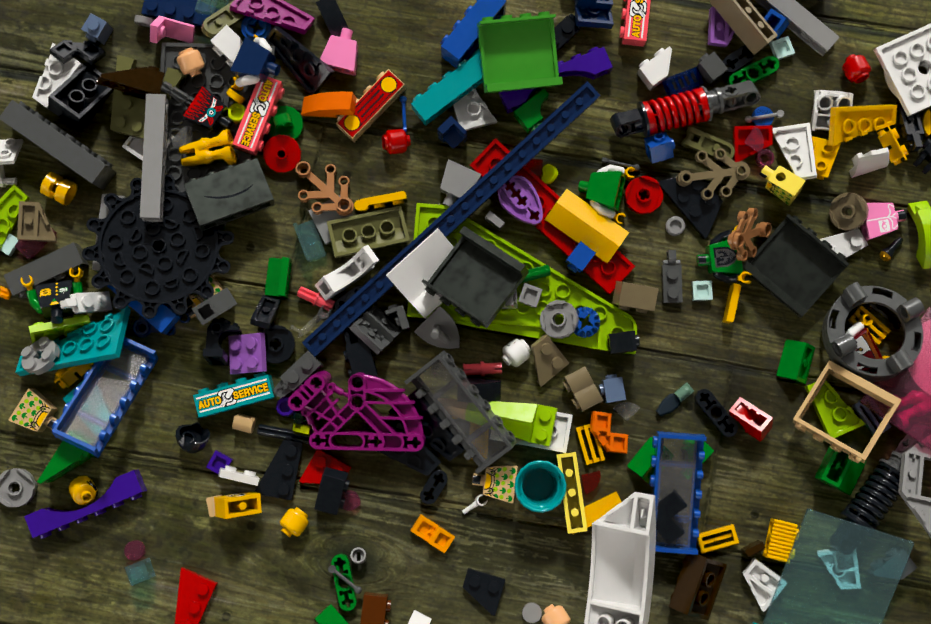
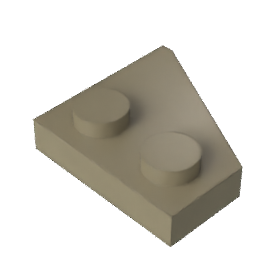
(34, 223)
(547, 359)

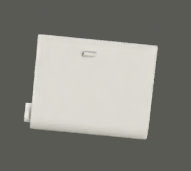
(418, 266)

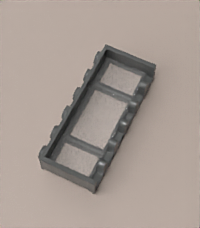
(462, 410)

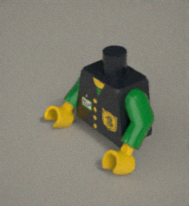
(46, 298)

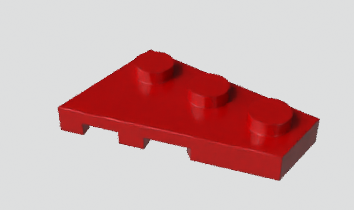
(193, 597)

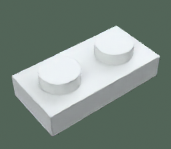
(247, 477)

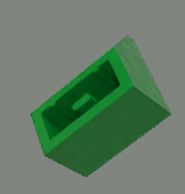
(839, 471)

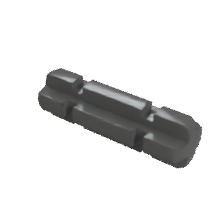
(176, 93)

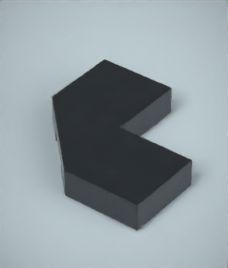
(68, 50)
(666, 524)

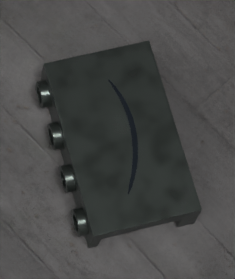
(229, 194)

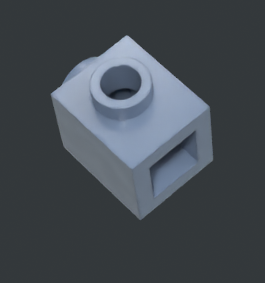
(96, 29)
(612, 389)

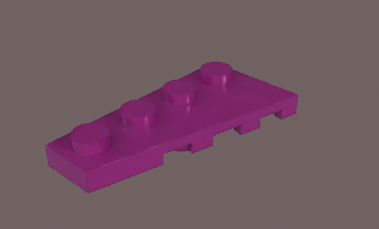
(276, 13)

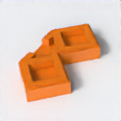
(601, 426)

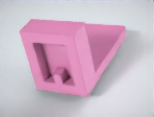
(171, 28)

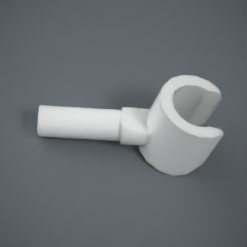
(476, 503)

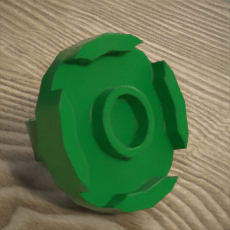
(286, 122)

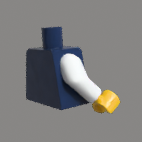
(253, 63)

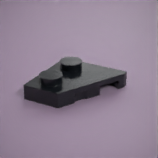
(484, 588)

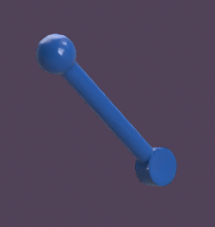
(403, 99)

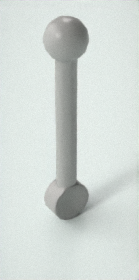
(780, 113)

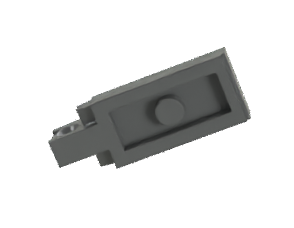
(671, 279)

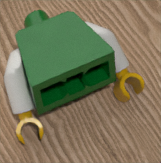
(606, 190)

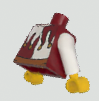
(865, 343)

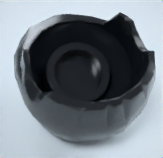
(192, 437)

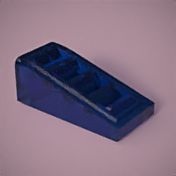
(667, 83)

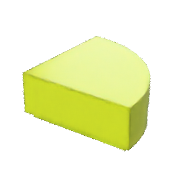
(305, 429)

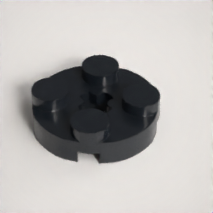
(287, 342)

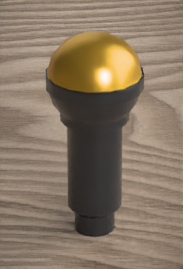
(887, 253)

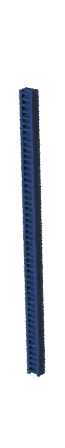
(456, 214)

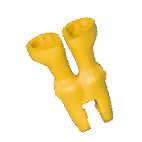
(202, 147)

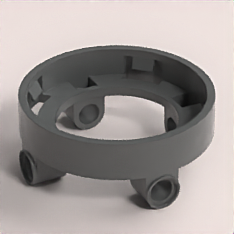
(842, 346)

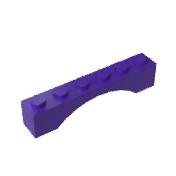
(590, 65)
(48, 519)

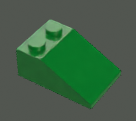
(63, 461)

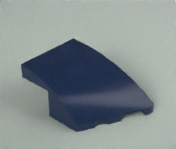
(597, 11)

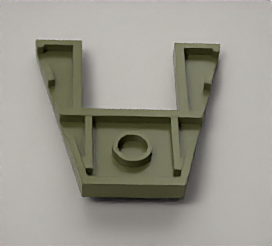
(128, 111)

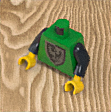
(722, 260)

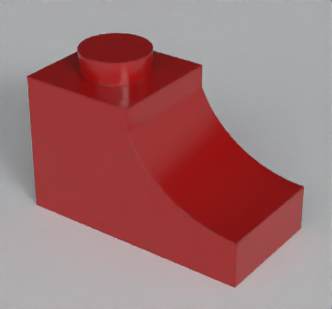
(751, 418)

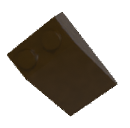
(134, 81)

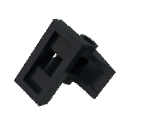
(213, 352)

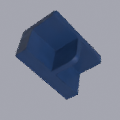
(452, 132)

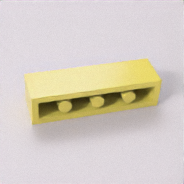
(573, 498)

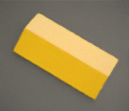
(585, 224)

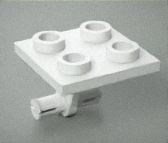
(8, 154)

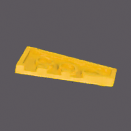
(858, 121)

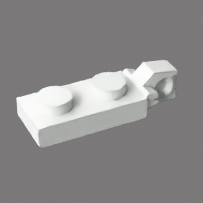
(88, 302)

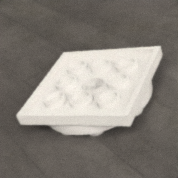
(900, 65)

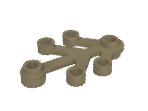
(716, 174)

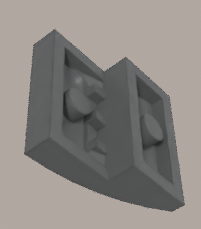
(376, 329)

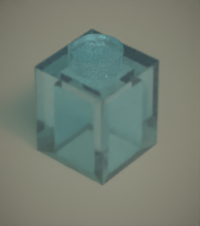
(140, 571)

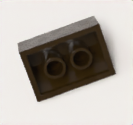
(697, 586)

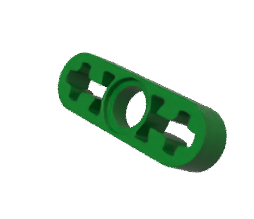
(768, 71)
(341, 597)

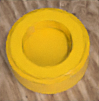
(235, 96)

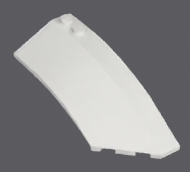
(623, 563)

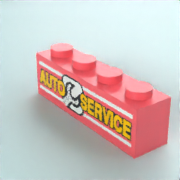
(635, 22)
(258, 115)

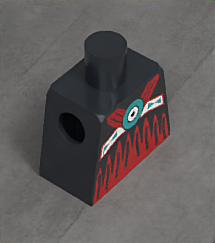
(208, 111)

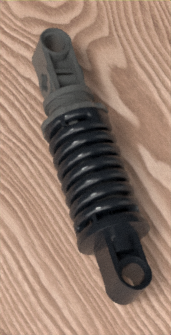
(878, 489)

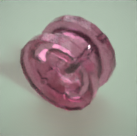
(770, 155)

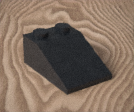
(79, 97)

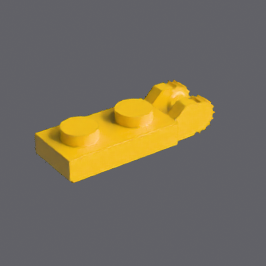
(380, 201)

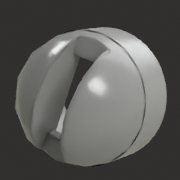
(353, 555)

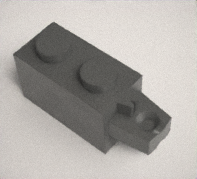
(297, 374)

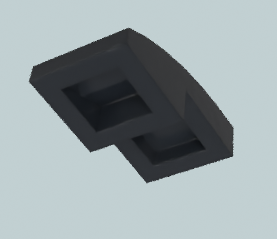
(332, 16)

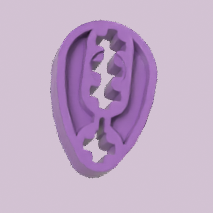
(526, 191)

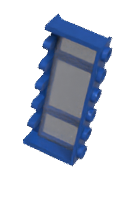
(104, 398)
(679, 468)

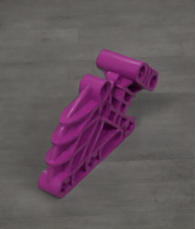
(318, 399)

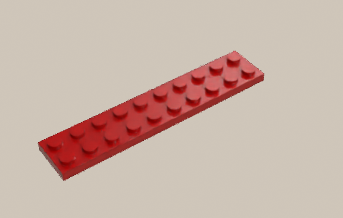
(600, 272)

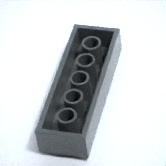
(58, 143)

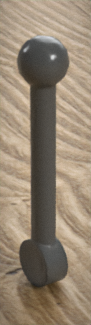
(606, 160)
(332, 569)

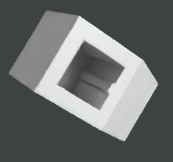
(227, 44)
(655, 70)

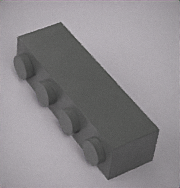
(46, 269)

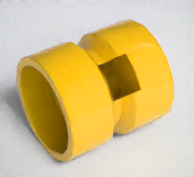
(57, 188)

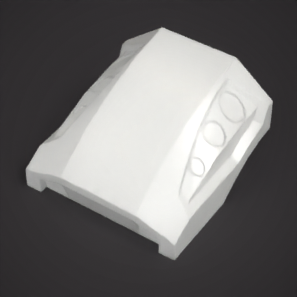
(822, 107)

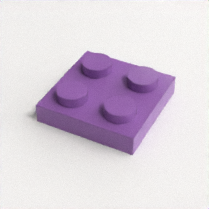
(247, 353)

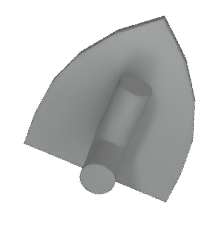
(439, 330)

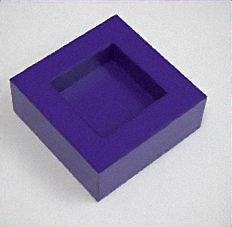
(218, 460)

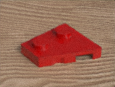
(740, 133)

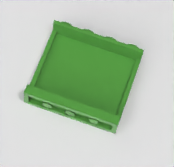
(518, 52)

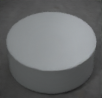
(143, 20)
(675, 226)
(531, 612)

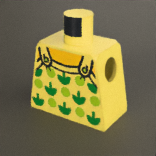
(782, 183)

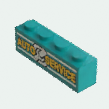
(234, 396)

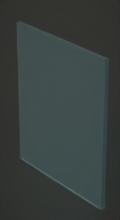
(838, 573)

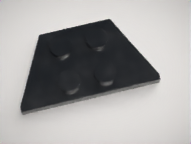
(689, 202)

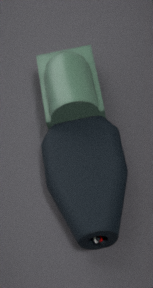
(674, 400)

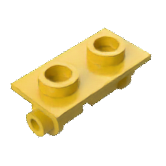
(890, 138)
(67, 377)

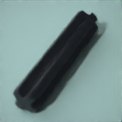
(281, 433)

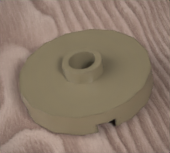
(839, 215)

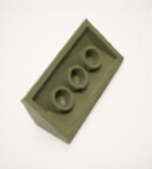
(374, 228)

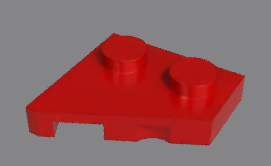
(318, 464)

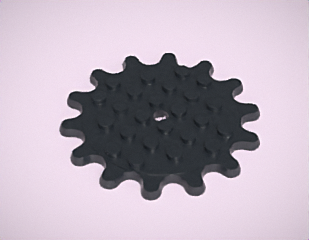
(149, 275)

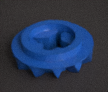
(248, 32)
(594, 320)

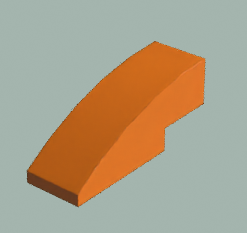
(329, 104)

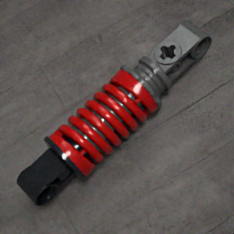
(683, 108)

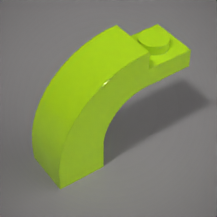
(921, 215)

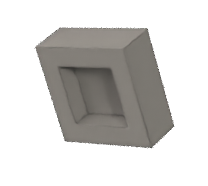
(494, 220)
(530, 295)

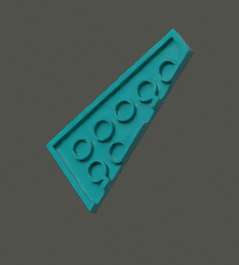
(90, 343)

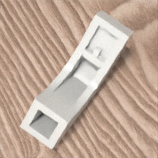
(347, 274)

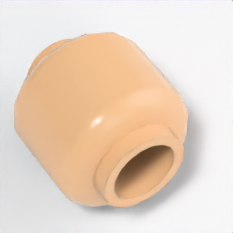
(190, 62)
(555, 615)

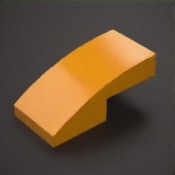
(432, 533)

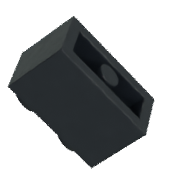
(331, 491)

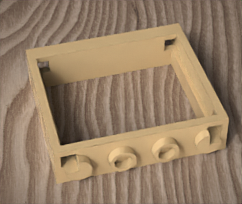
(860, 384)

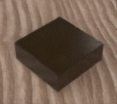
(753, 548)

